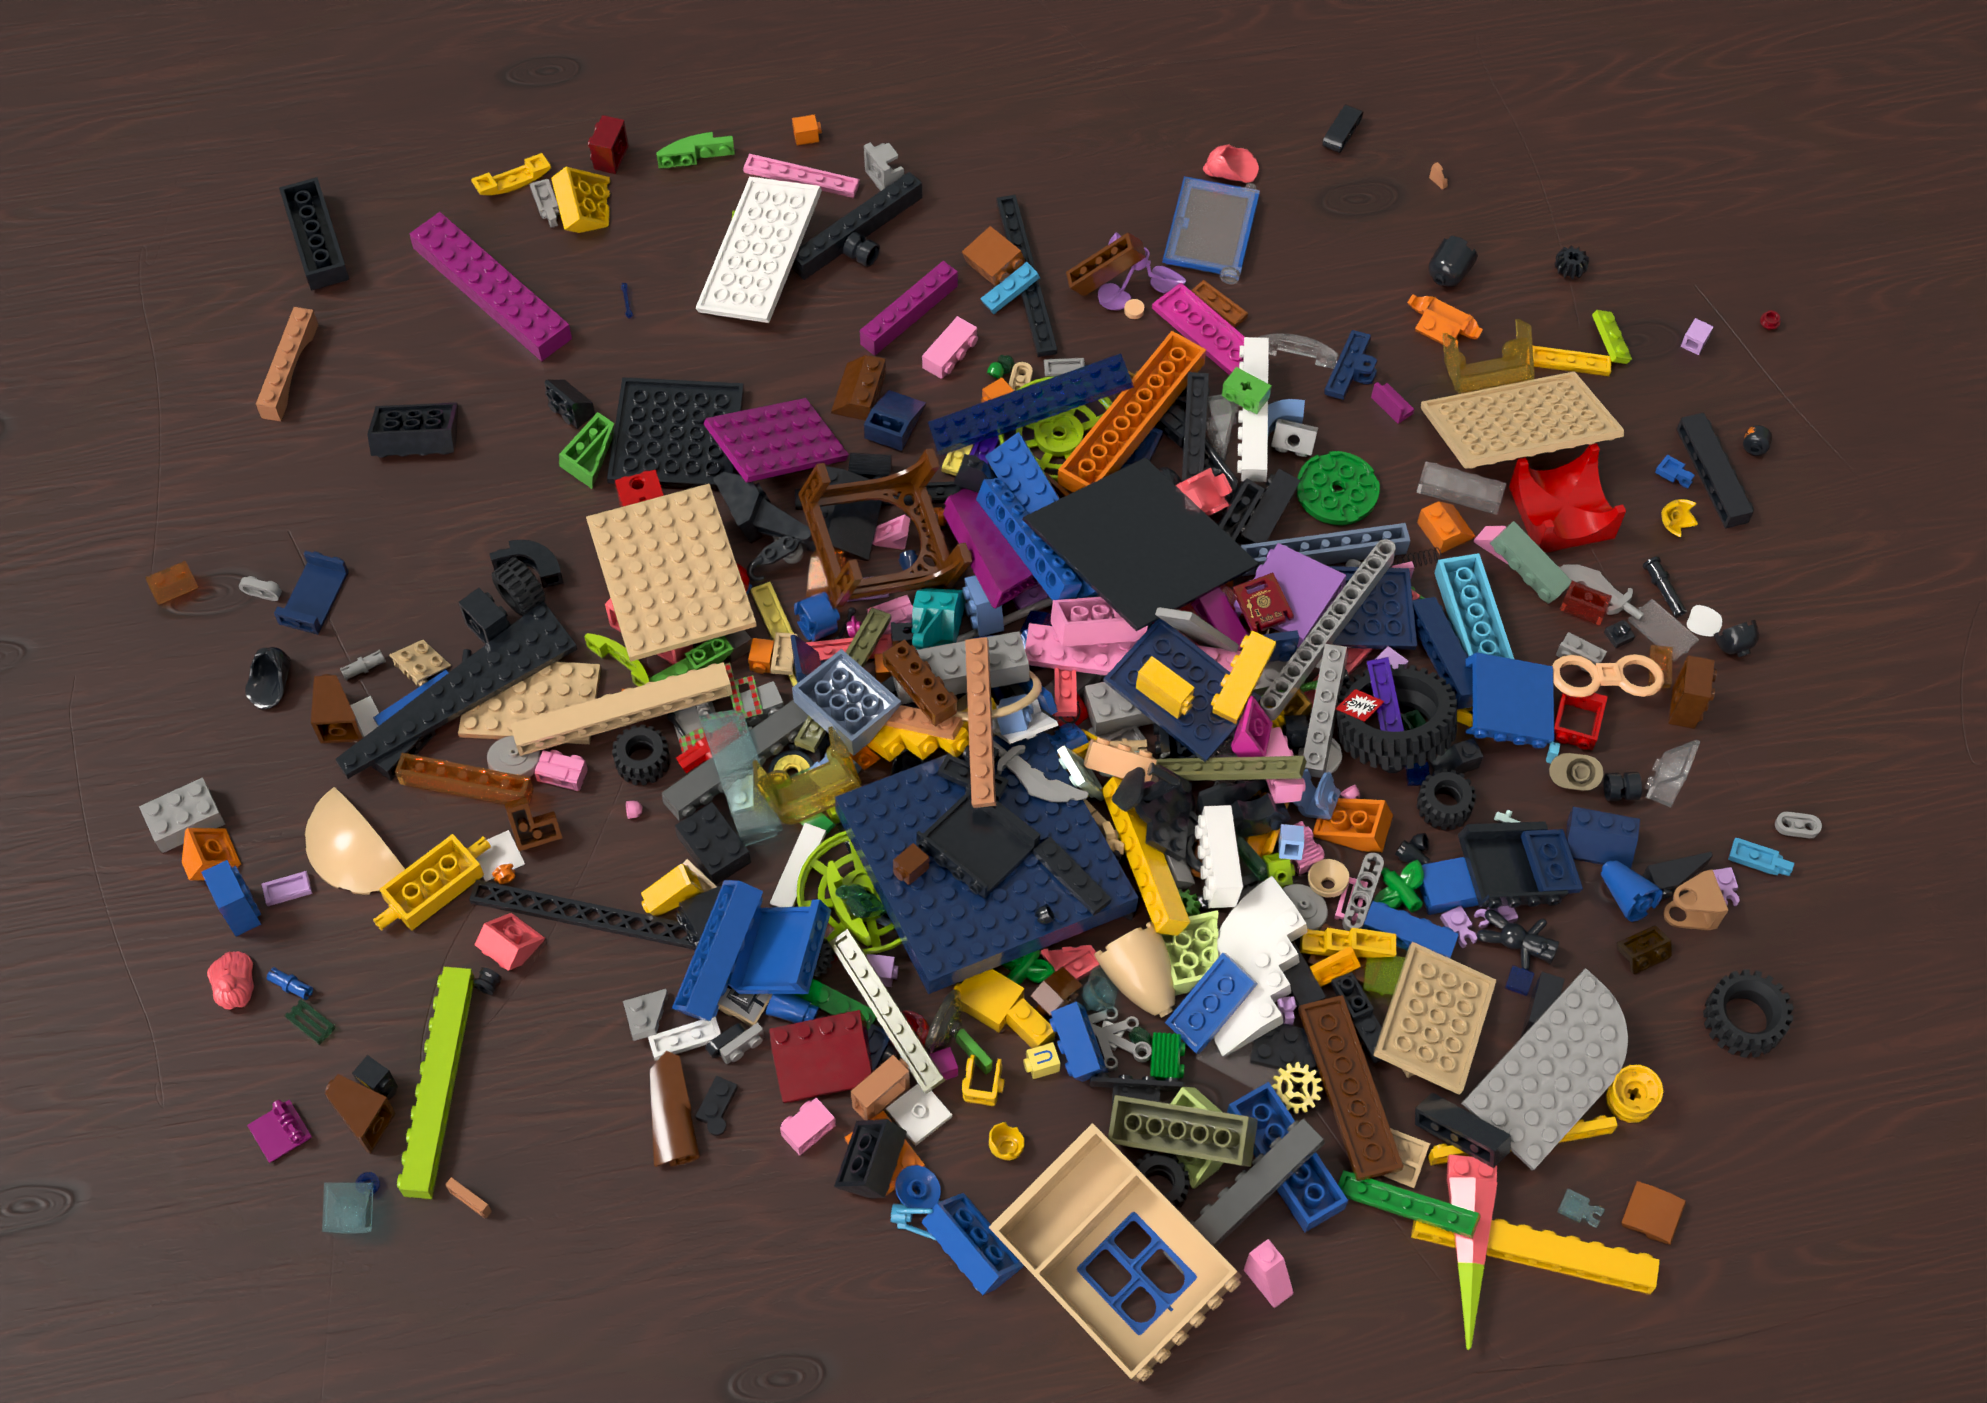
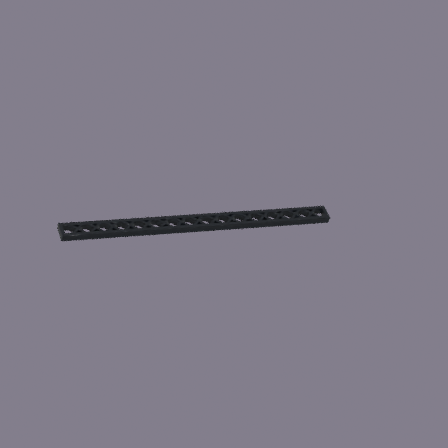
(564, 903)

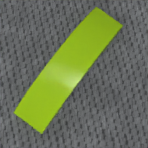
(602, 646)
(855, 926)

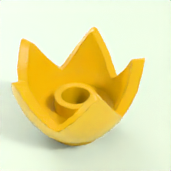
(1677, 516)

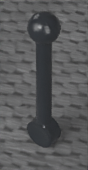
(851, 611)
(672, 718)

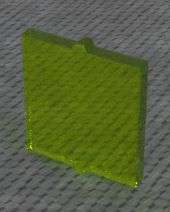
(1382, 974)

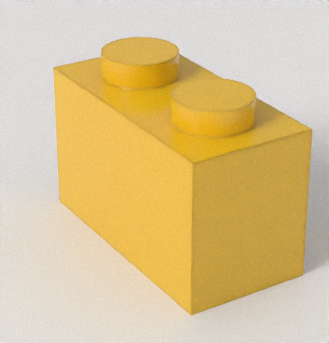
(1029, 1024)

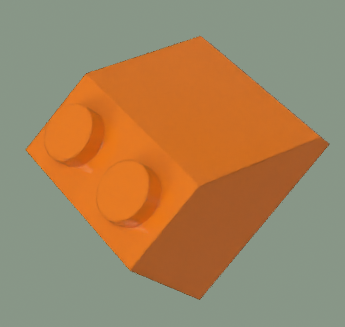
(1444, 526)

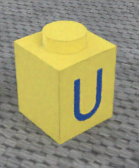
(1042, 1061)

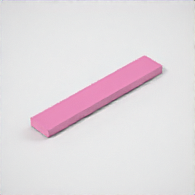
(795, 173)

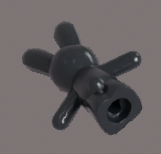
(1516, 937)

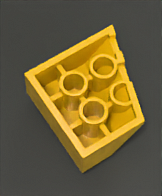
(582, 199)

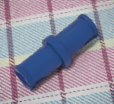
(289, 983)

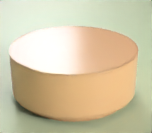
(1134, 309)

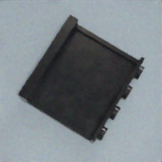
(978, 843)
(1501, 866)

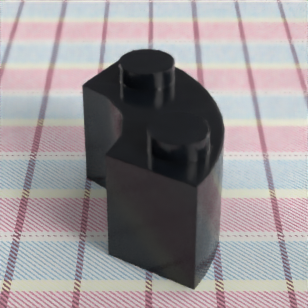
(1258, 816)

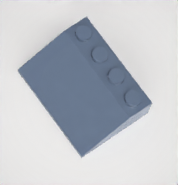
(847, 698)

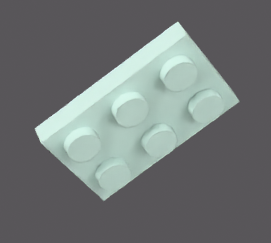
(1080, 775)

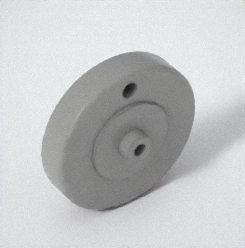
(505, 758)
(1309, 904)

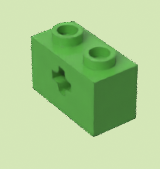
(1246, 390)

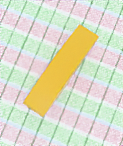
(1363, 942)

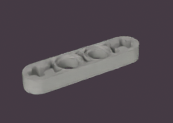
(1362, 892)

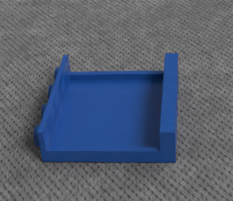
(1512, 700)
(781, 950)

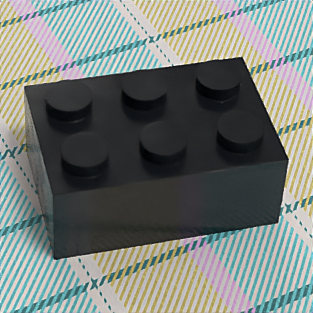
(713, 844)

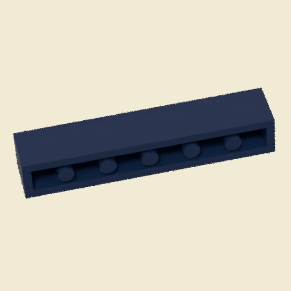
(1444, 649)

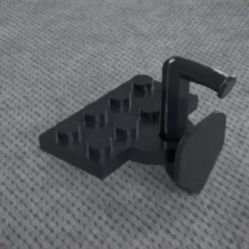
(1159, 803)

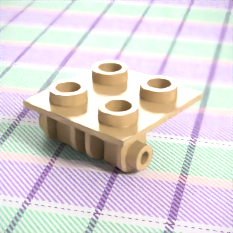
(419, 662)

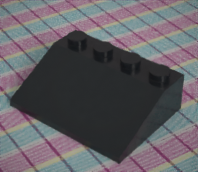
(413, 429)
(850, 524)

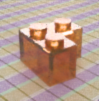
(816, 578)

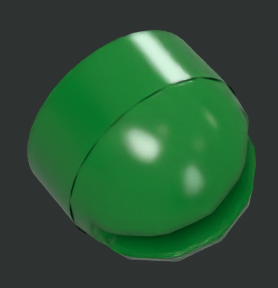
(995, 370)

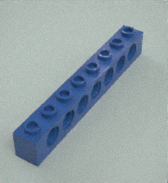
(1040, 558)

